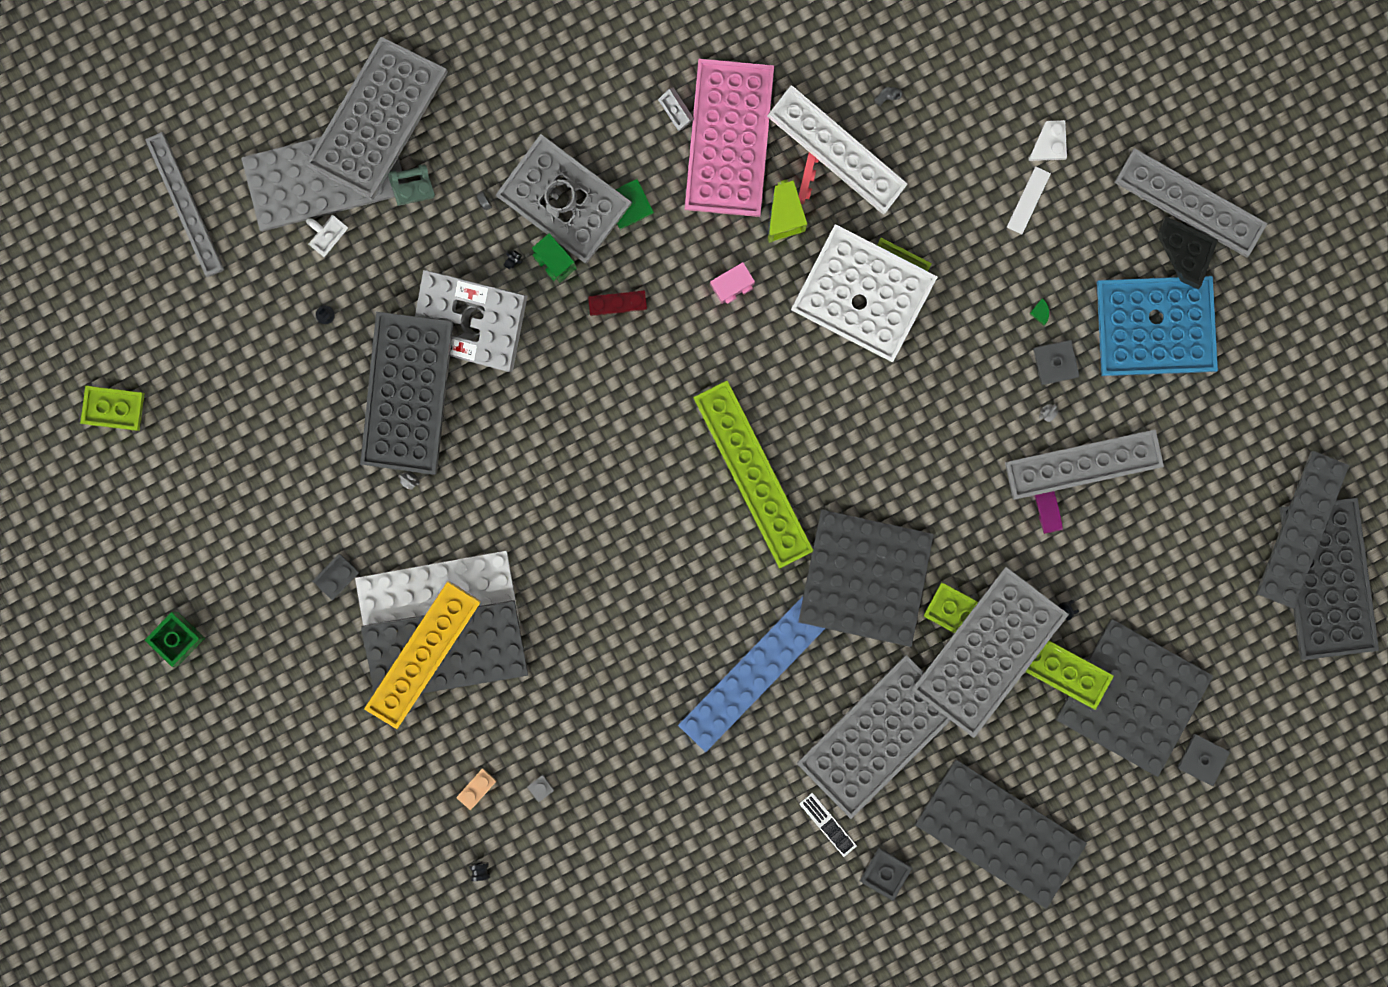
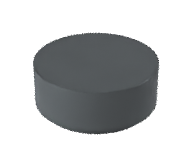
(484, 200)

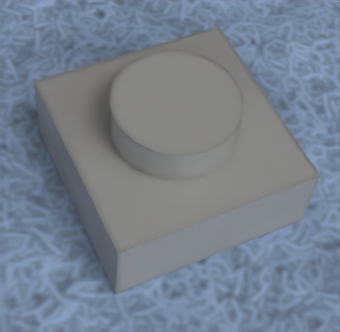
(540, 788)

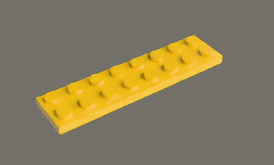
(422, 654)

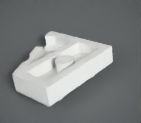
(1051, 142)

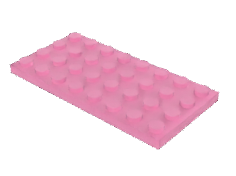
(729, 137)

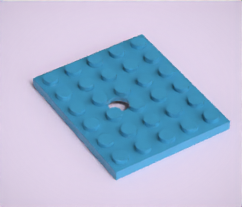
(1137, 346)

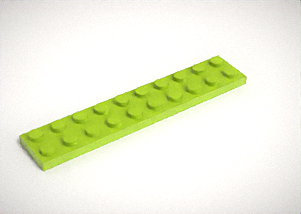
(753, 474)
(1053, 663)

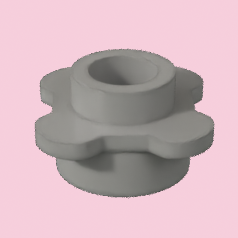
(1048, 412)
(409, 480)

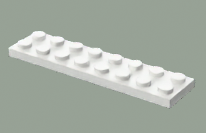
(837, 149)

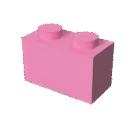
(732, 283)

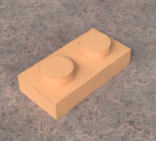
(476, 789)

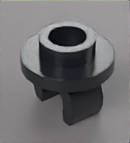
(514, 257)
(325, 314)
(1066, 606)

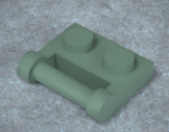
(411, 191)

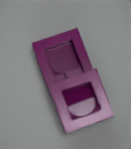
(1048, 512)

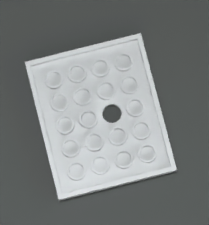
(858, 267)

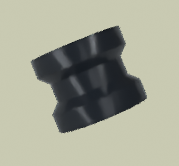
(479, 871)

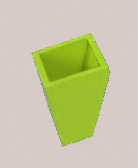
(786, 212)

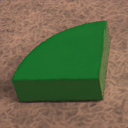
(1041, 312)

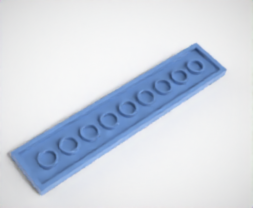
(749, 678)

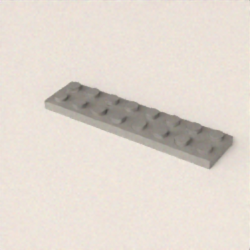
(1190, 203)
(1084, 464)

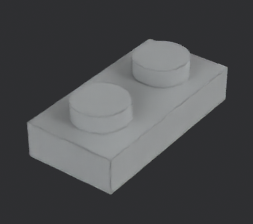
(675, 109)

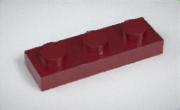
(617, 303)

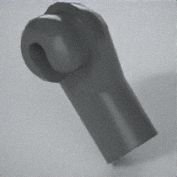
(888, 93)

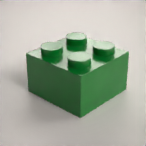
(554, 258)
(174, 639)

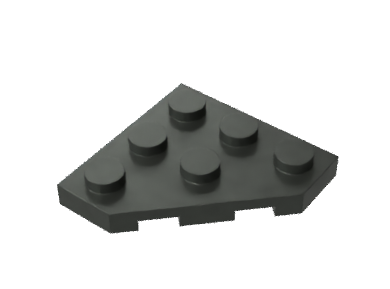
(1187, 250)

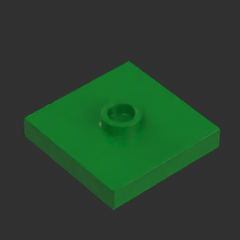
(640, 205)

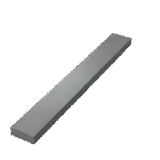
(184, 204)

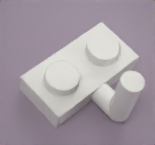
(327, 234)

